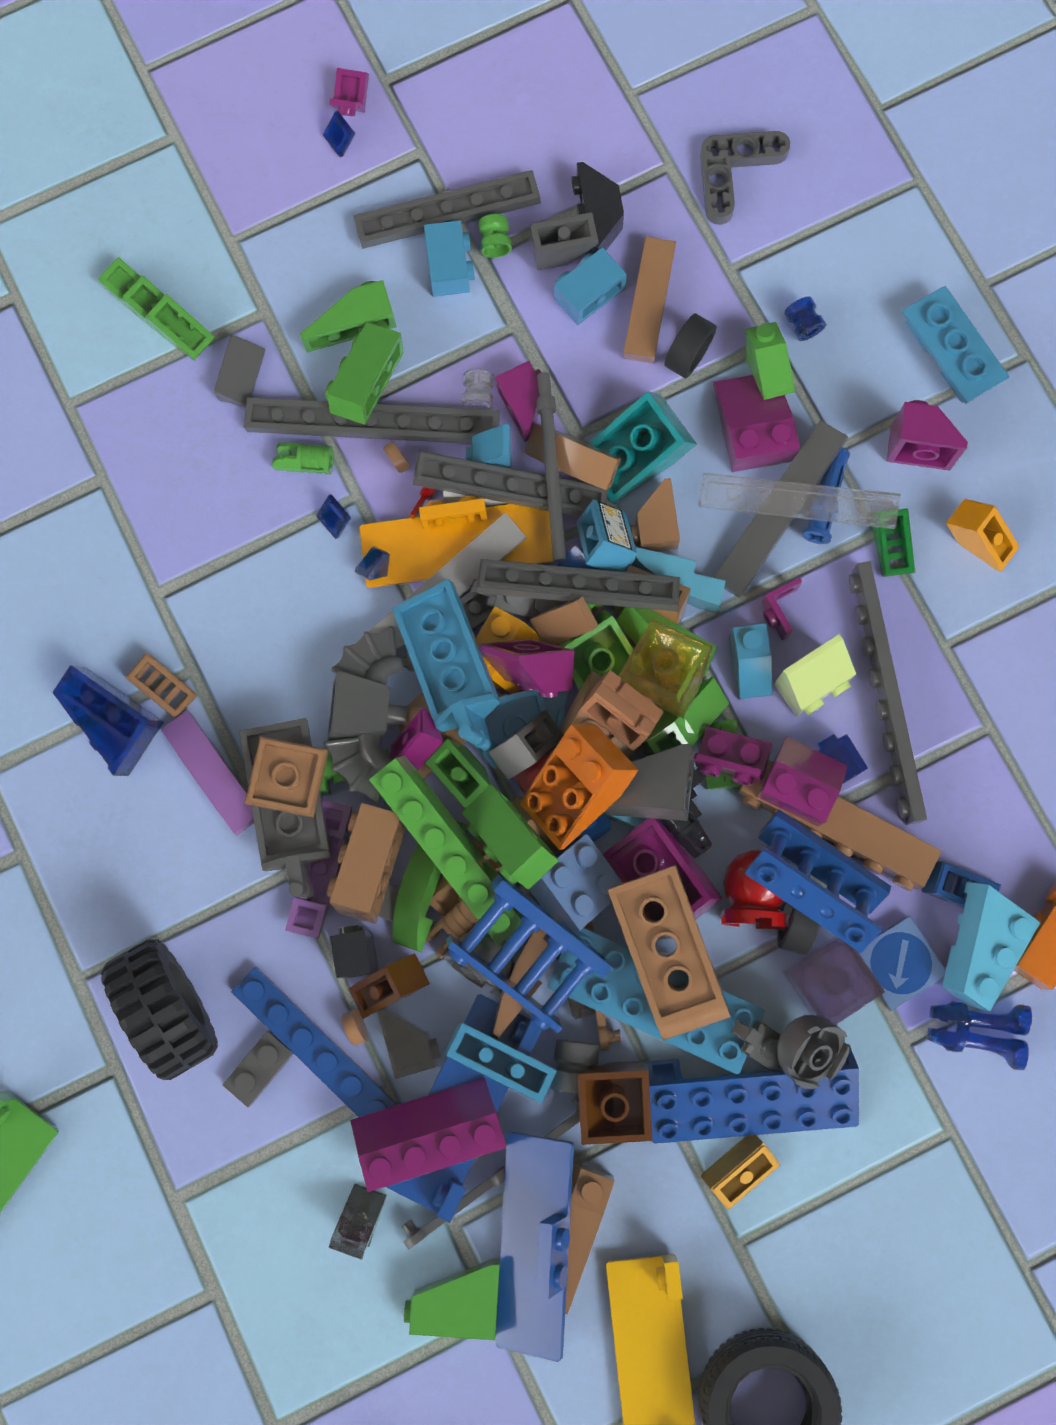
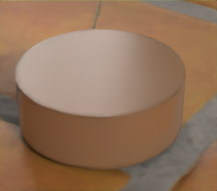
(396, 457)
(355, 1027)

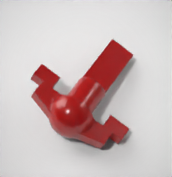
(426, 494)

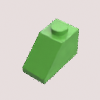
(769, 360)
(459, 771)

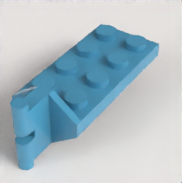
(448, 663)

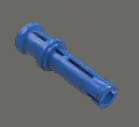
(817, 530)

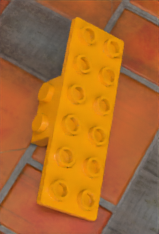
(443, 530)

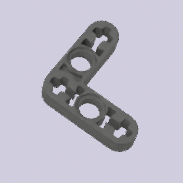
(723, 163)

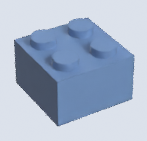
(577, 884)

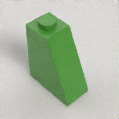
(457, 1305)

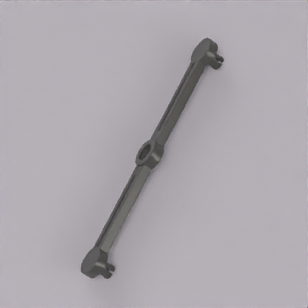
(417, 1234)

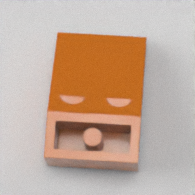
(577, 783)

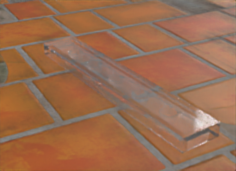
(799, 500)

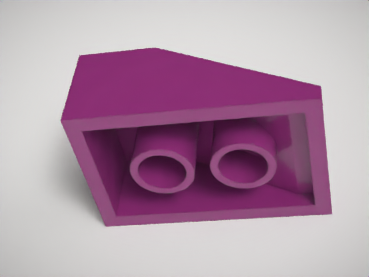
(754, 428)
(652, 849)

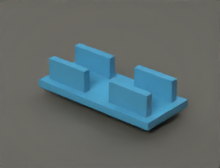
(954, 345)

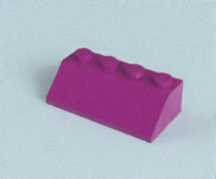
(427, 1134)

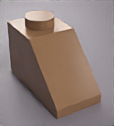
(657, 521)

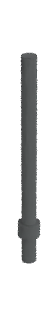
(546, 407)

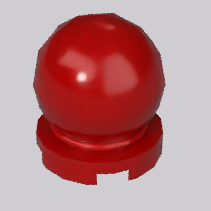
(750, 899)

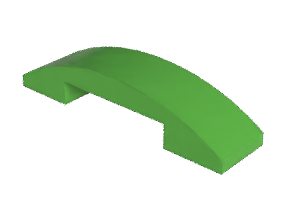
(414, 898)

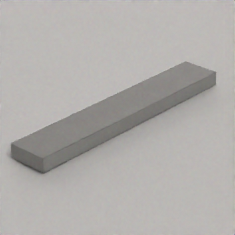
(491, 544)

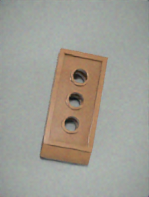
(673, 1007)

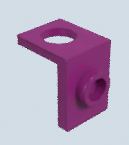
(773, 614)

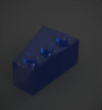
(108, 717)

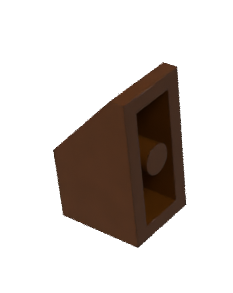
(389, 985)

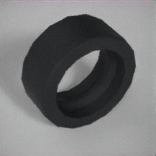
(690, 345)
(800, 934)

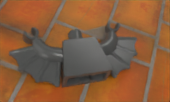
(363, 709)

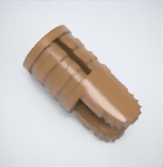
(456, 922)

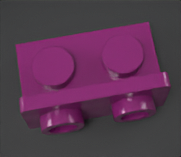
(733, 756)

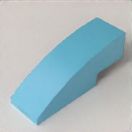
(705, 591)

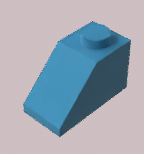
(492, 447)
(751, 661)

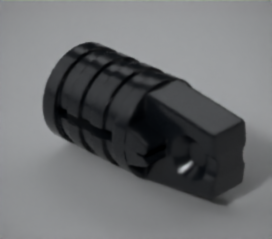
(689, 835)

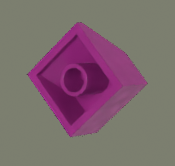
(924, 437)
(532, 664)
(803, 782)

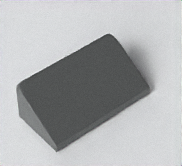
(239, 371)

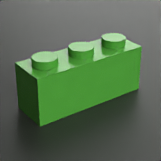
(364, 373)
(508, 838)

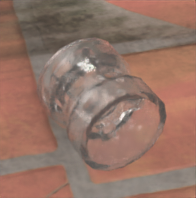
(478, 389)

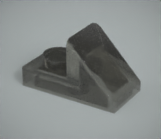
(358, 1222)

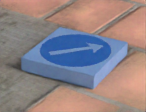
(902, 963)

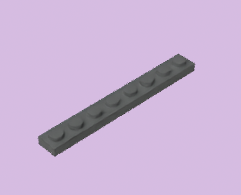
(385, 421)
(889, 706)

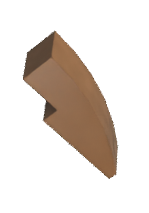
(577, 458)

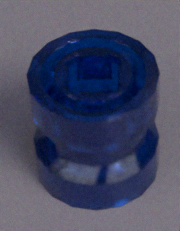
(805, 318)

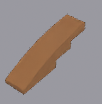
(507, 1006)

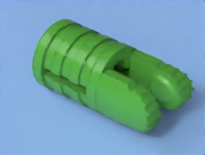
(304, 458)

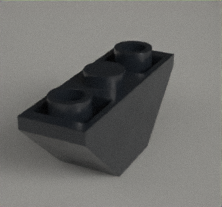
(601, 198)

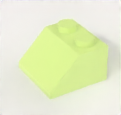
(816, 676)

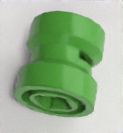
(494, 233)

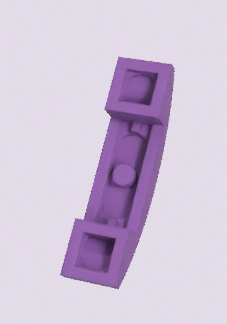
(308, 916)

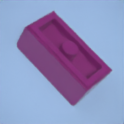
(417, 740)

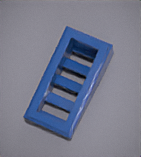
(942, 878)

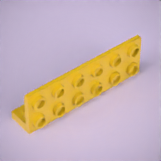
(650, 1341)

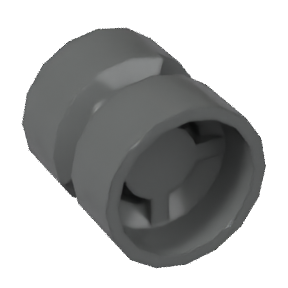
(572, 1058)

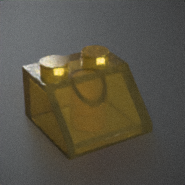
(667, 667)

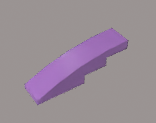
(210, 771)

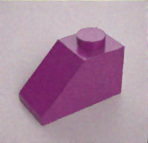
(519, 394)

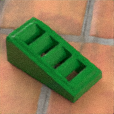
(905, 542)

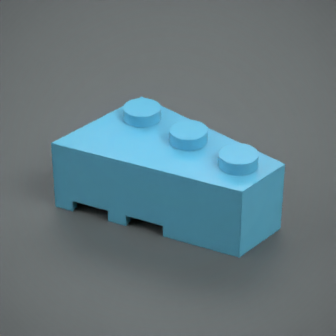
(987, 946)

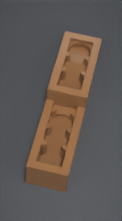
(649, 300)

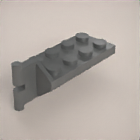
(283, 837)

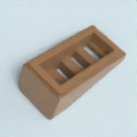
(142, 666)

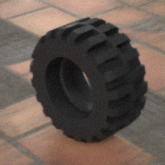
(159, 1009)

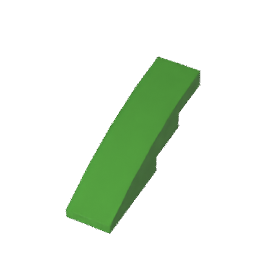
(156, 309)

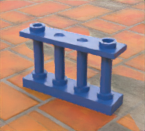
(827, 865)
(533, 919)

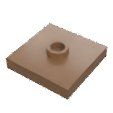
(286, 777)

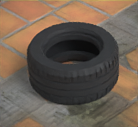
(760, 1350)

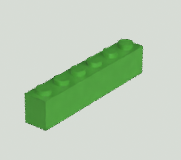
(443, 841)

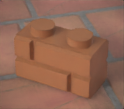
(621, 710)

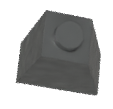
(659, 787)

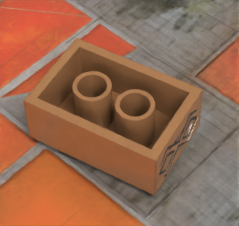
(366, 863)

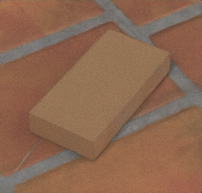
(564, 622)

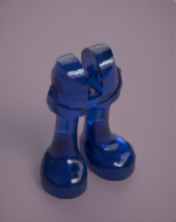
(1016, 1022)

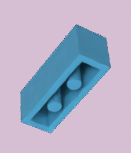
(500, 1062)

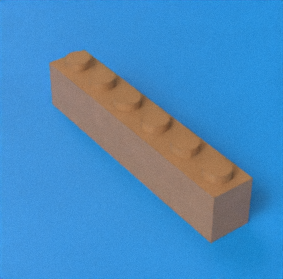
(865, 837)

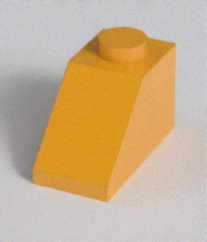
(983, 533)

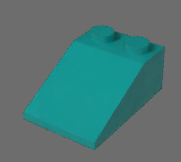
(647, 440)

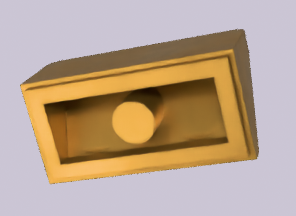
(740, 1170)

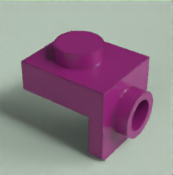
(350, 91)

